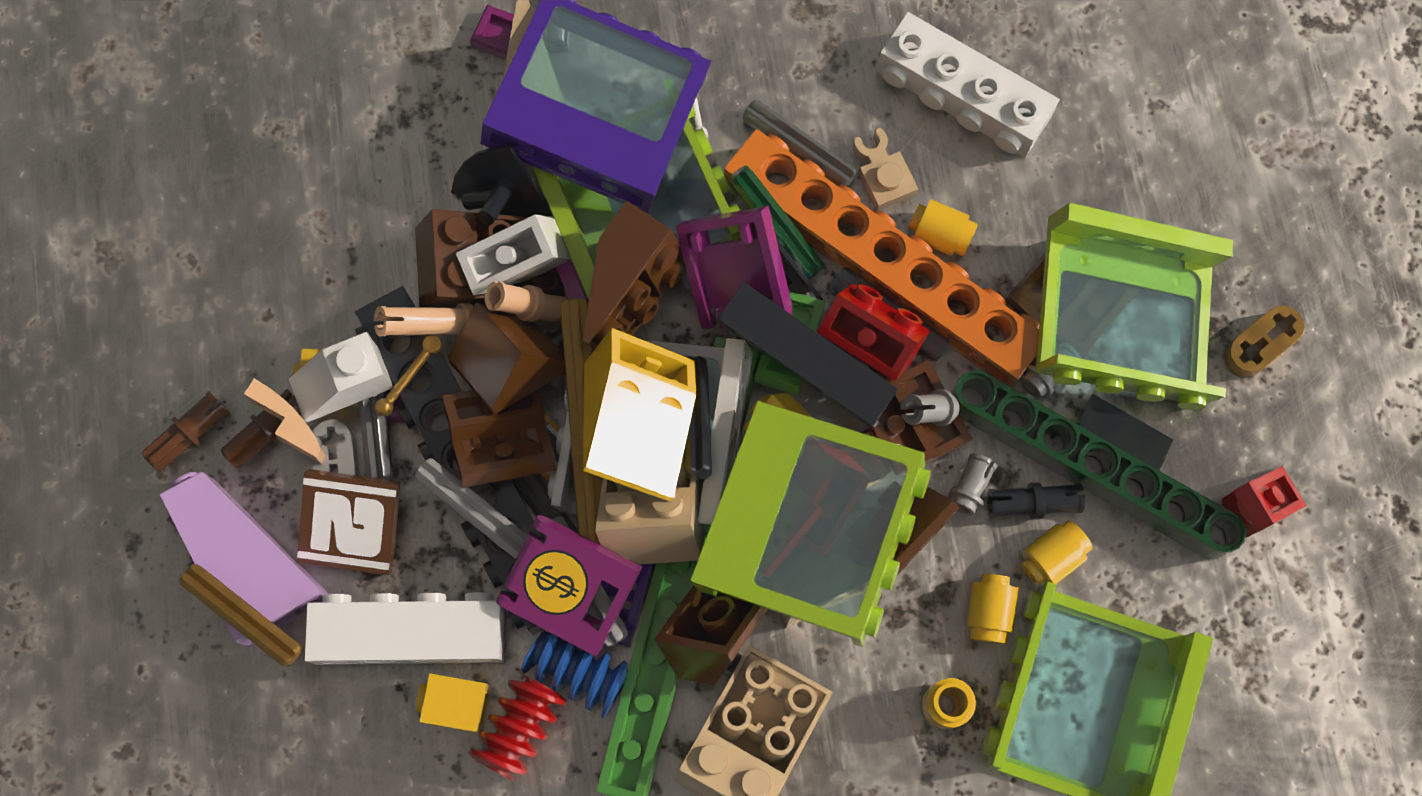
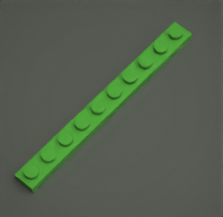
(650, 678)

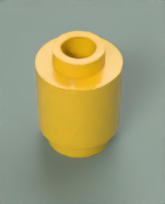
(943, 227)
(1055, 553)
(992, 609)
(961, 696)

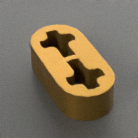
(1258, 334)

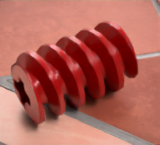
(517, 727)

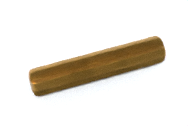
(240, 615)

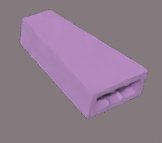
(239, 551)

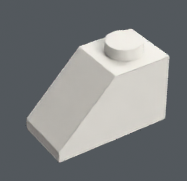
(514, 254)
(340, 377)

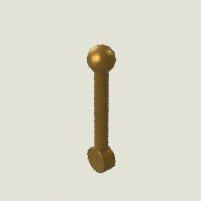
(431, 346)

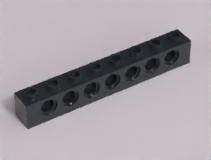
(420, 410)

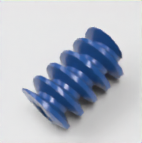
(576, 669)

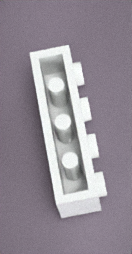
(966, 85)
(405, 631)

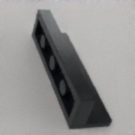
(807, 355)

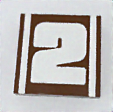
(348, 521)

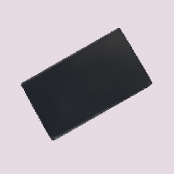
(1125, 431)

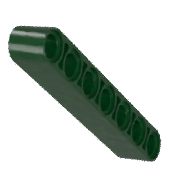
(1117, 465)

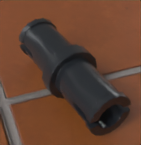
(1035, 500)

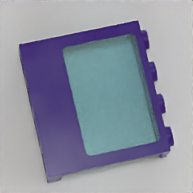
(595, 101)

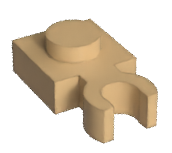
(884, 176)

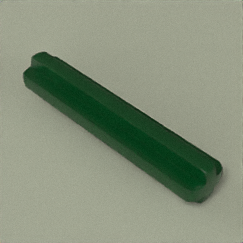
(756, 196)

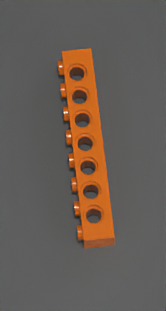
(913, 255)

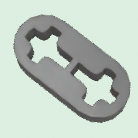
(346, 452)

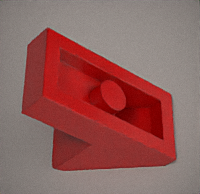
(1264, 500)

